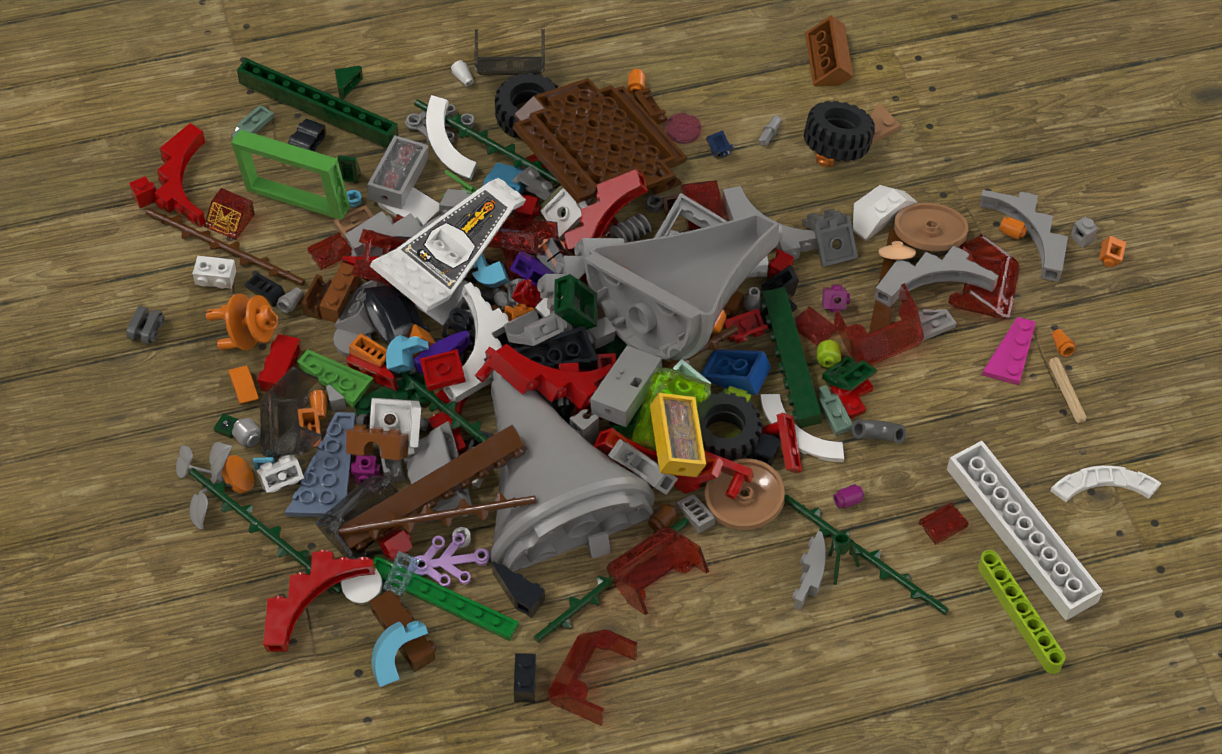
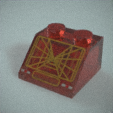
(229, 214)

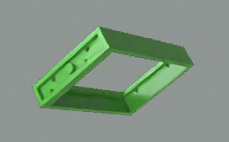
(336, 199)

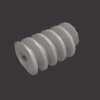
(631, 228)

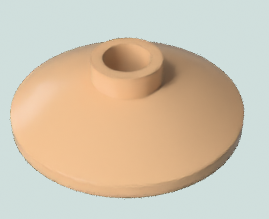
(897, 251)

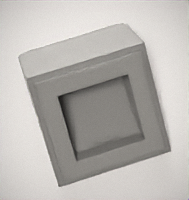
(336, 400)
(598, 544)

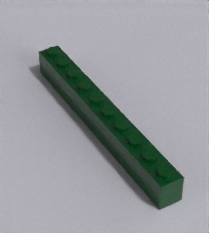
(317, 103)

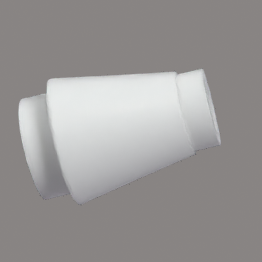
(462, 72)

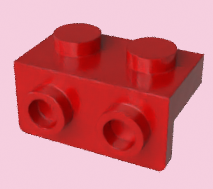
(748, 324)

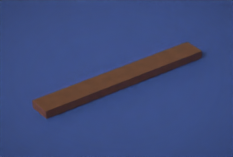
(882, 313)

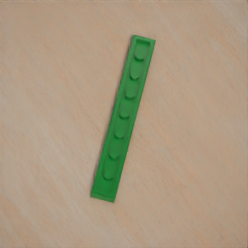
(452, 602)

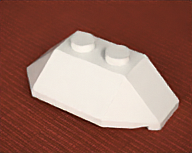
(878, 210)

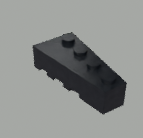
(562, 348)

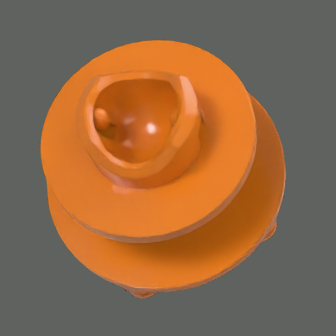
(246, 321)

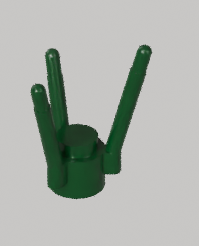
(841, 545)

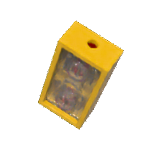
(677, 435)

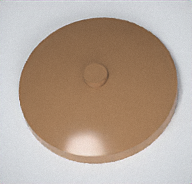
(931, 226)
(756, 501)

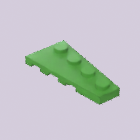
(343, 379)

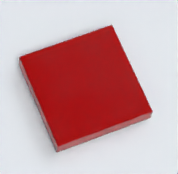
(442, 370)

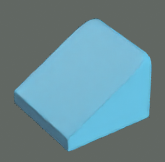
(260, 461)

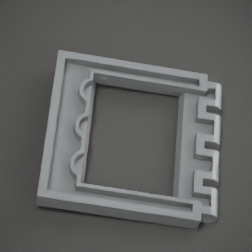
(690, 210)

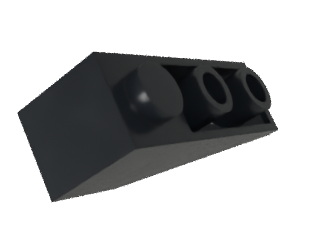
(522, 593)

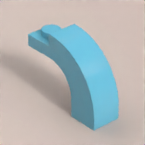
(387, 646)

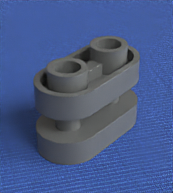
(145, 325)

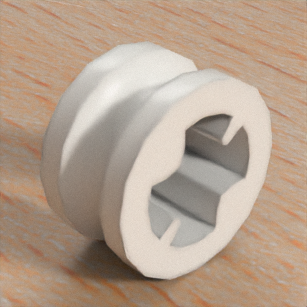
(464, 531)

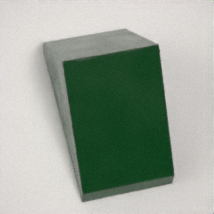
(348, 79)

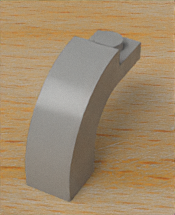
(642, 466)

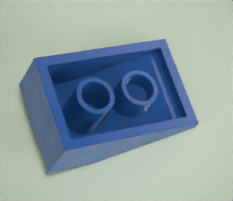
(737, 369)

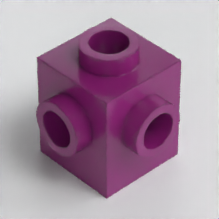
(830, 294)
(364, 468)

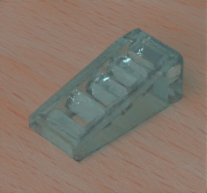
(394, 570)

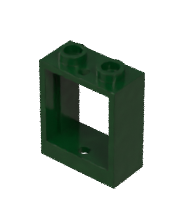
(569, 288)

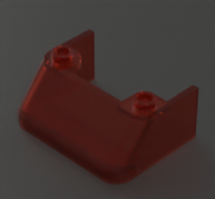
(886, 341)
(651, 561)
(568, 690)

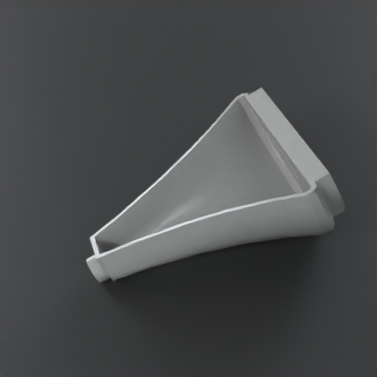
(677, 282)
(573, 483)

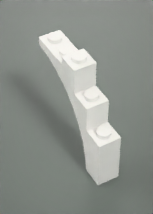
(487, 327)

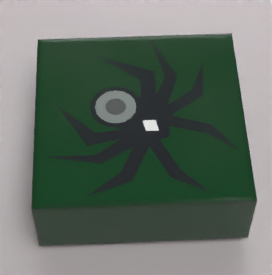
(225, 425)

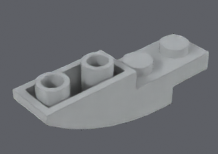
(812, 571)

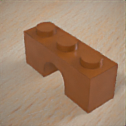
(336, 295)
(392, 442)

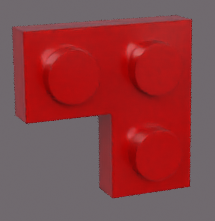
(851, 400)

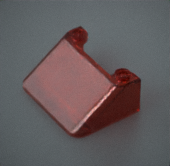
(980, 300)

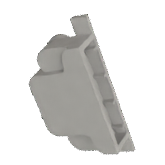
(430, 455)

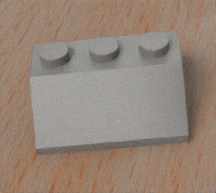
(354, 315)

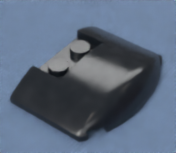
(391, 312)

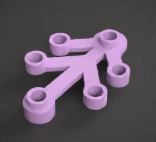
(447, 561)

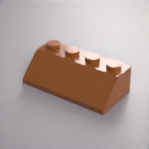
(829, 53)

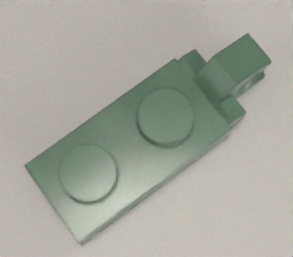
(254, 121)
(834, 411)

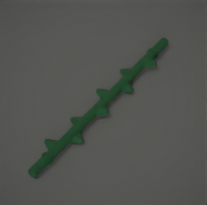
(493, 147)
(436, 403)
(255, 525)
(872, 557)
(592, 597)

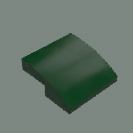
(848, 373)

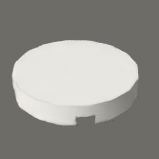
(362, 588)

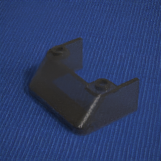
(509, 65)
(279, 416)

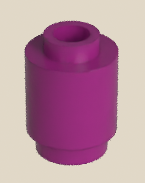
(848, 496)

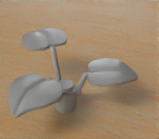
(217, 458)

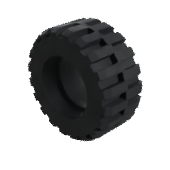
(517, 91)
(839, 131)
(736, 411)

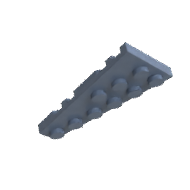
(327, 474)

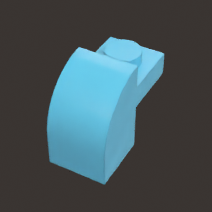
(492, 275)
(400, 353)

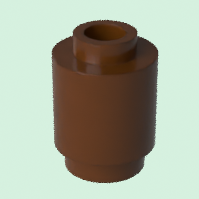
(662, 517)

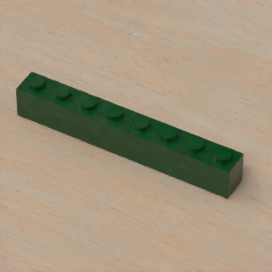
(792, 358)

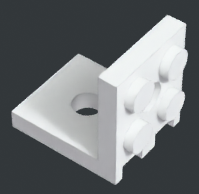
(553, 210)
(406, 414)

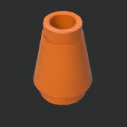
(1063, 343)
(319, 399)

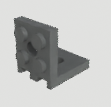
(827, 228)

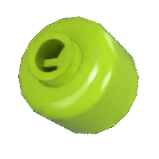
(828, 353)

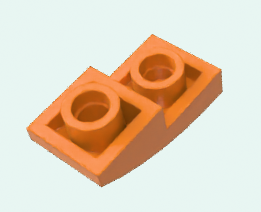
(243, 385)

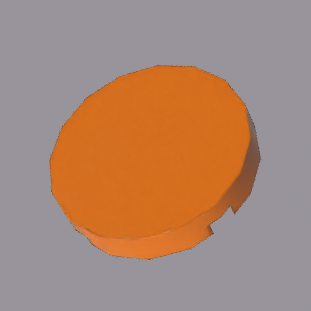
(238, 474)

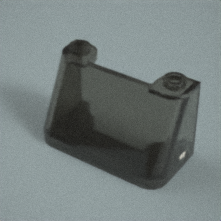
(362, 498)

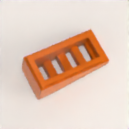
(362, 340)

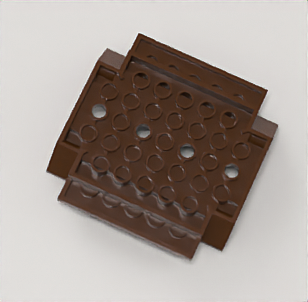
(583, 154)

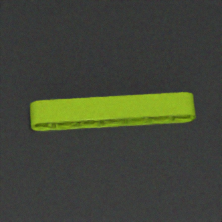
(1021, 620)

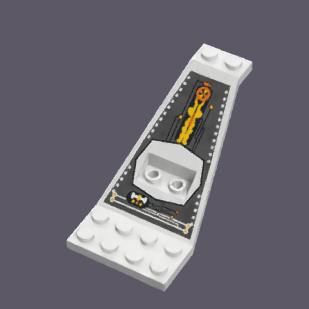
(442, 254)

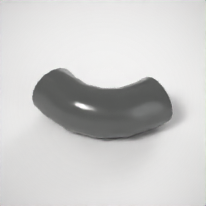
(878, 430)

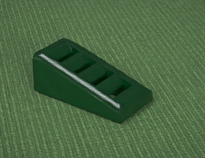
(349, 168)

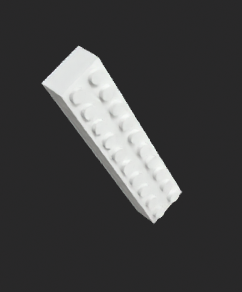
(1024, 530)

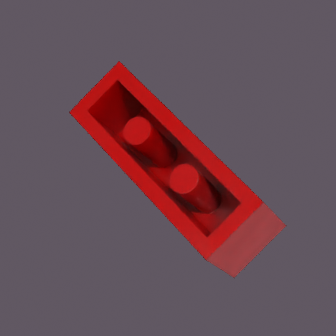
(282, 358)

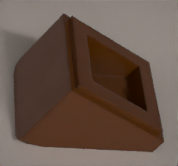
(668, 203)

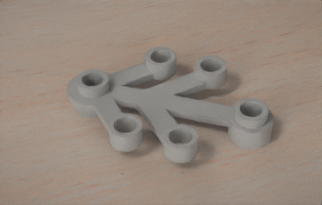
(418, 122)

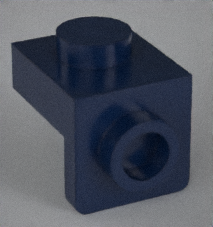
(719, 144)

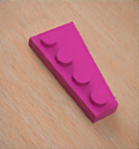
(1011, 354)

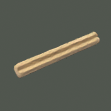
(1067, 390)

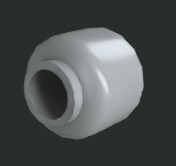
(246, 432)

